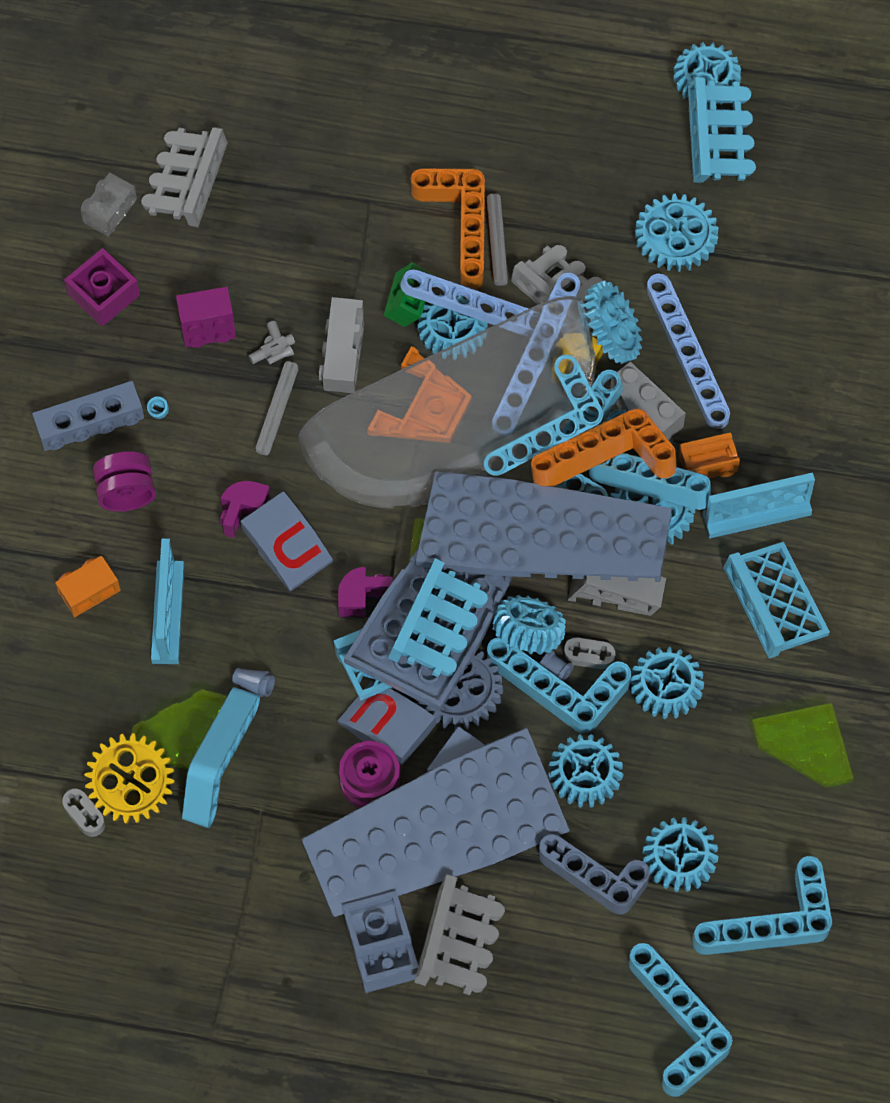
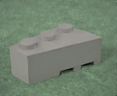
(343, 345)
(643, 394)
(631, 596)

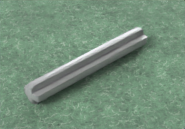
(497, 239)
(276, 408)

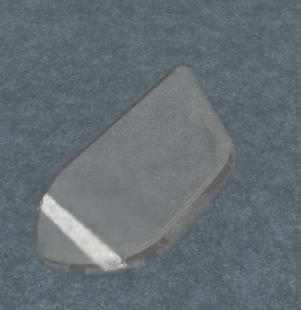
(452, 408)

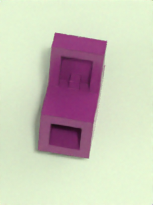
(241, 500)
(355, 589)

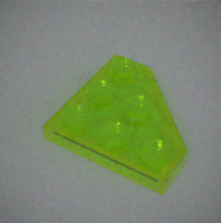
(181, 727)
(806, 742)

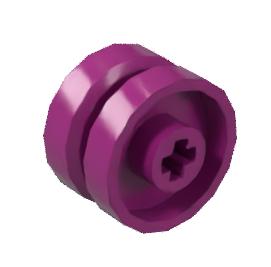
(124, 481)
(368, 772)

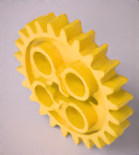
(144, 757)

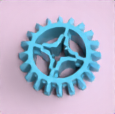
(710, 64)
(433, 326)
(529, 624)
(647, 672)
(598, 754)
(691, 855)

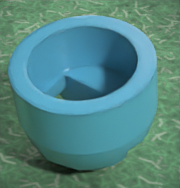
(159, 402)

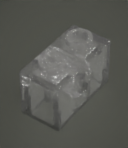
(108, 204)

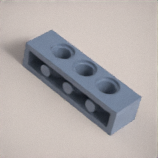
(96, 405)

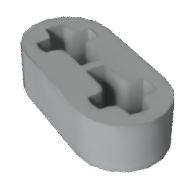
(589, 653)
(79, 816)

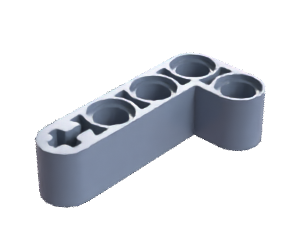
(591, 869)

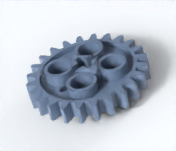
(471, 706)

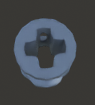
(556, 666)

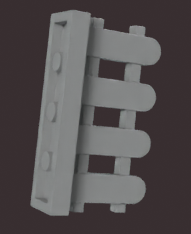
(201, 174)
(536, 284)
(449, 947)

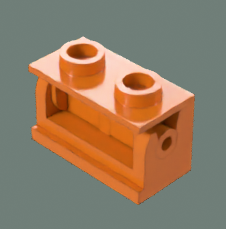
(710, 456)
(87, 585)

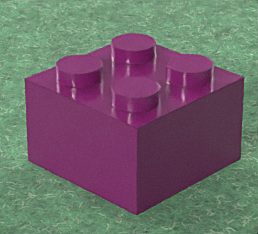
(102, 287)
(206, 317)

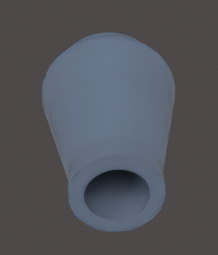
(254, 681)

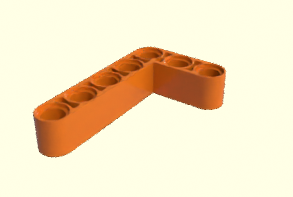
(470, 218)
(604, 442)

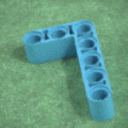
(608, 398)
(552, 426)
(633, 475)
(558, 689)
(215, 754)
(774, 923)
(684, 1017)

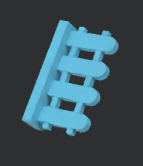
(703, 142)
(434, 632)

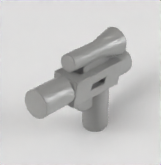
(275, 346)

